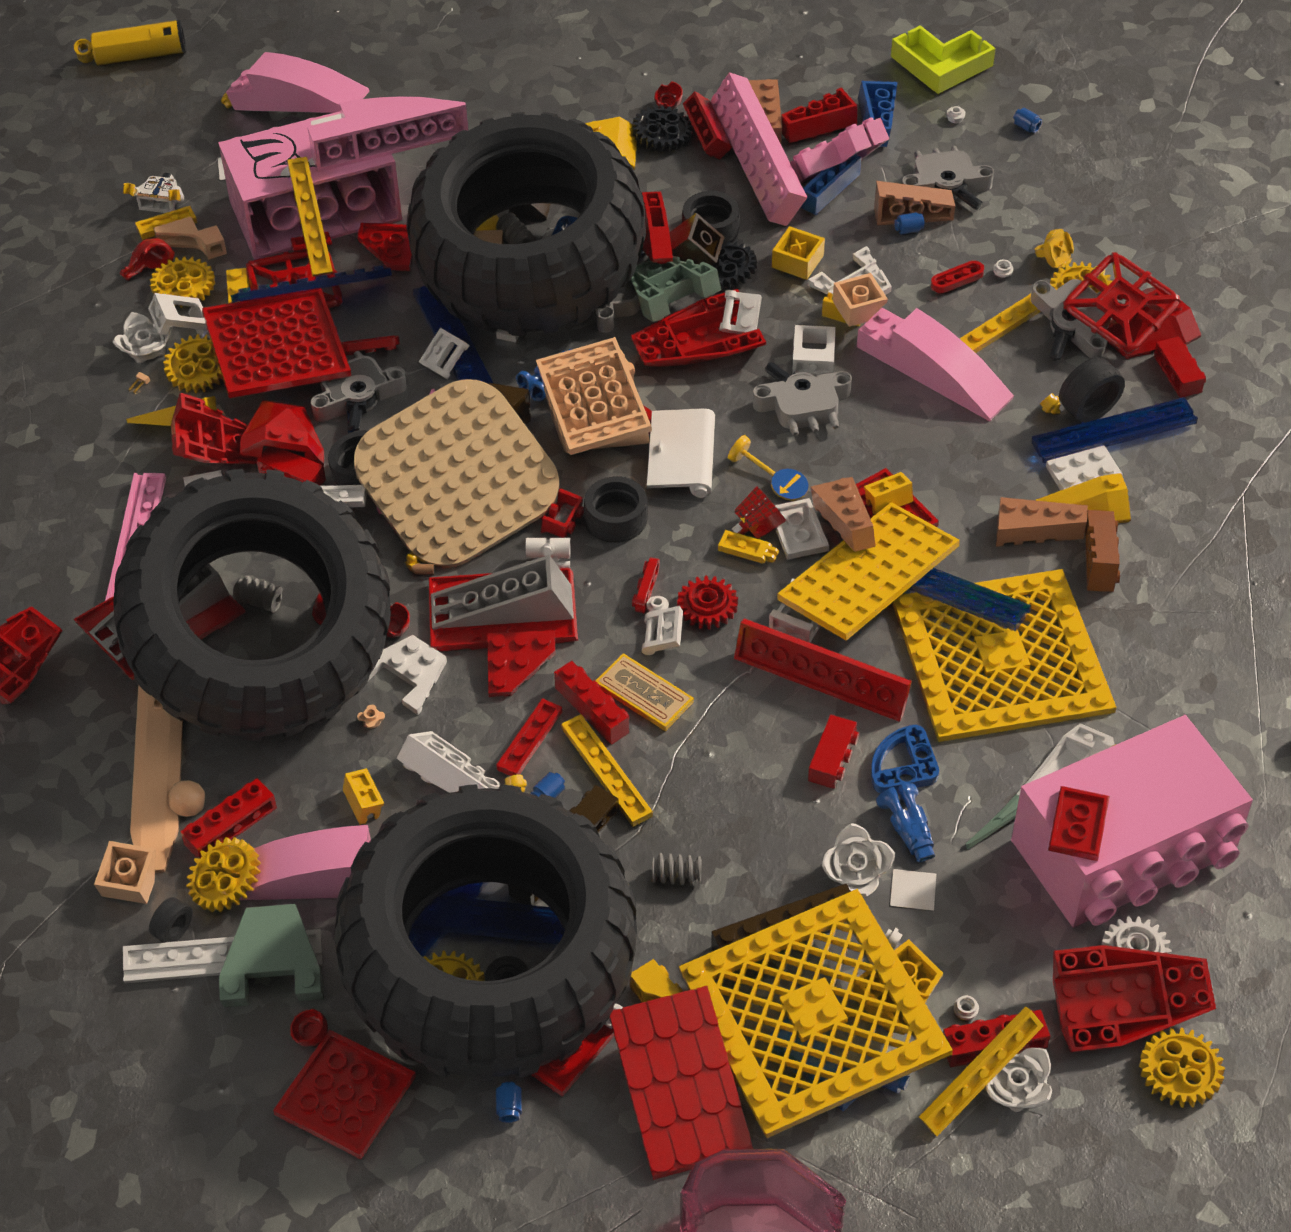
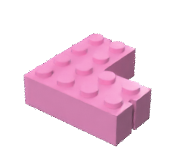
(854, 140)

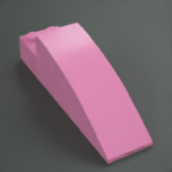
(292, 85)
(384, 127)
(934, 358)
(307, 864)

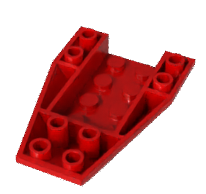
(694, 335)
(1125, 994)

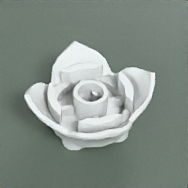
(141, 338)
(875, 858)
(1030, 1067)

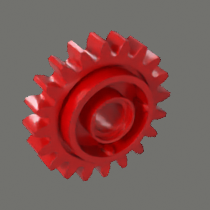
(708, 602)

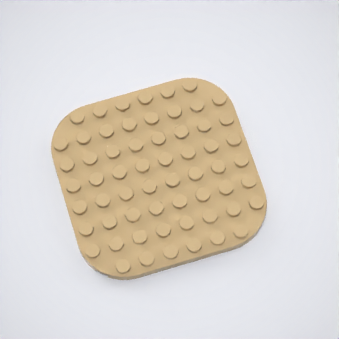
(456, 473)

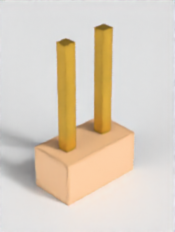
(144, 379)

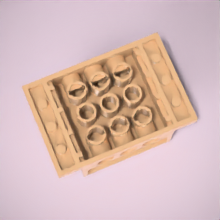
(593, 398)

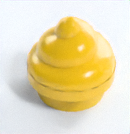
(1051, 404)
(516, 780)

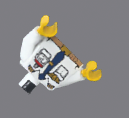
(156, 194)

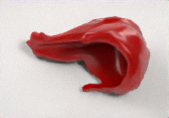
(148, 254)

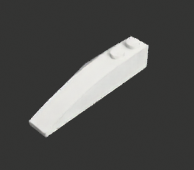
(441, 763)

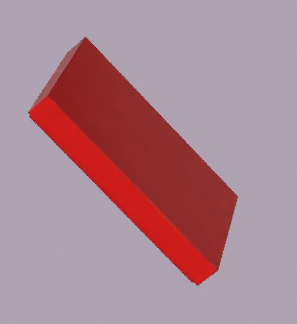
(1079, 823)

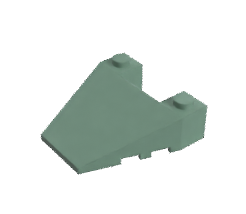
(662, 284)
(268, 945)

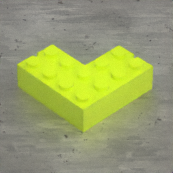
(940, 63)

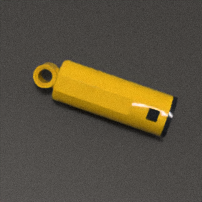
(132, 43)

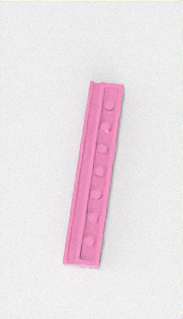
(143, 497)

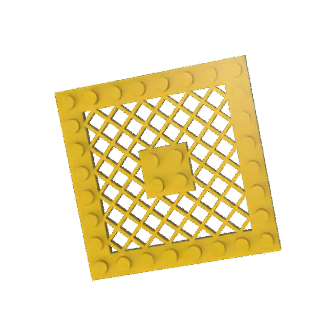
(1001, 655)
(816, 1011)

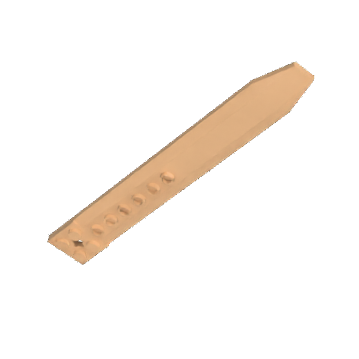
(155, 772)

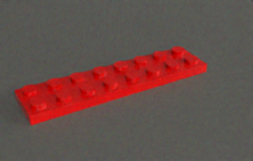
(822, 670)

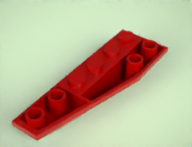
(657, 239)

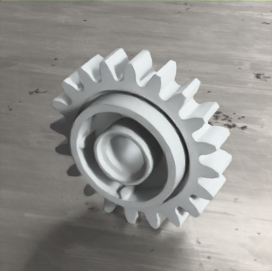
(1136, 935)

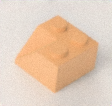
(858, 298)
(127, 872)

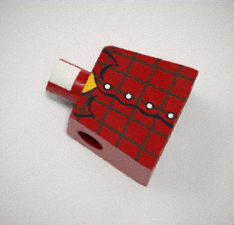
(757, 515)

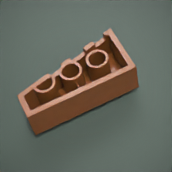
(1102, 551)

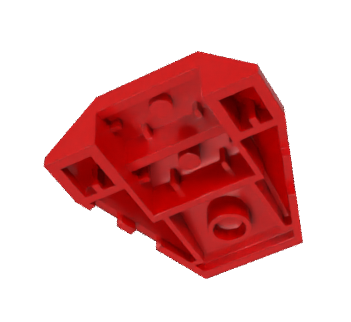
(1178, 323)
(281, 427)
(206, 433)
(23, 649)

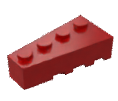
(819, 117)

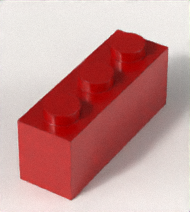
(1179, 367)
(291, 464)
(833, 752)

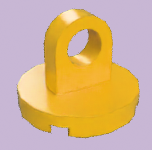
(1056, 248)

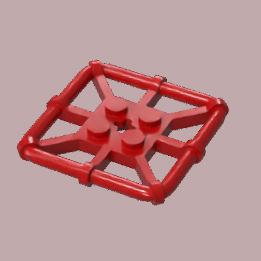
(290, 274)
(1121, 313)

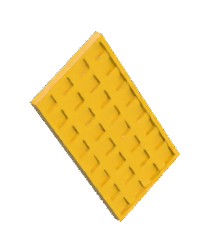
(853, 587)

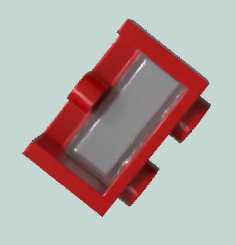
(563, 514)

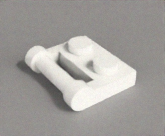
(747, 313)
(439, 350)
(668, 629)

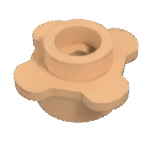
(375, 720)

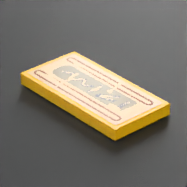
(644, 692)

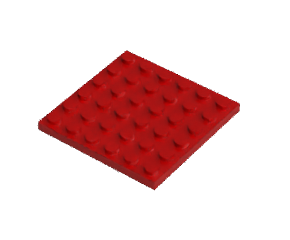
(275, 342)

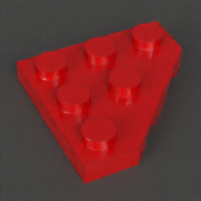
(387, 243)
(516, 658)

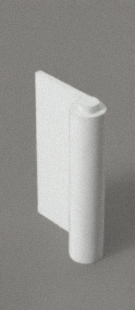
(682, 450)

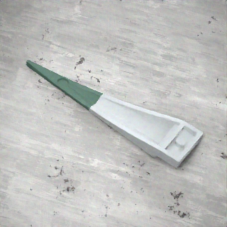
(1070, 749)

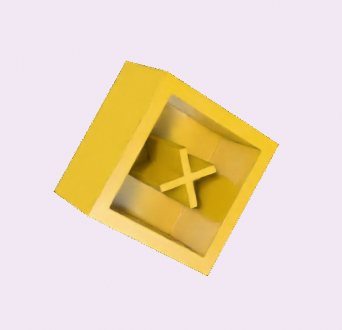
(798, 252)

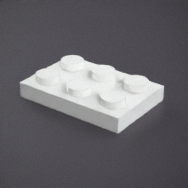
(1081, 467)
(801, 531)

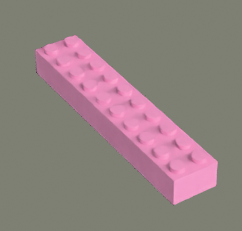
(758, 149)

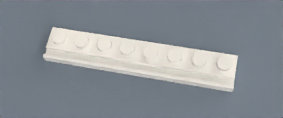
(186, 958)

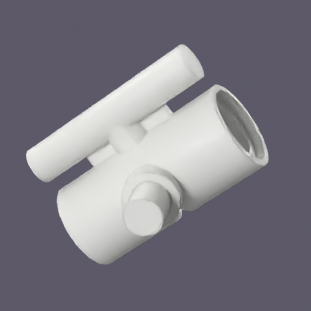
(554, 547)

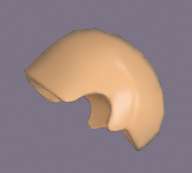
(186, 798)

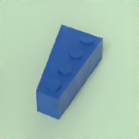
(878, 101)

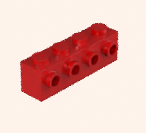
(707, 125)
(592, 702)
(230, 817)
(971, 1039)

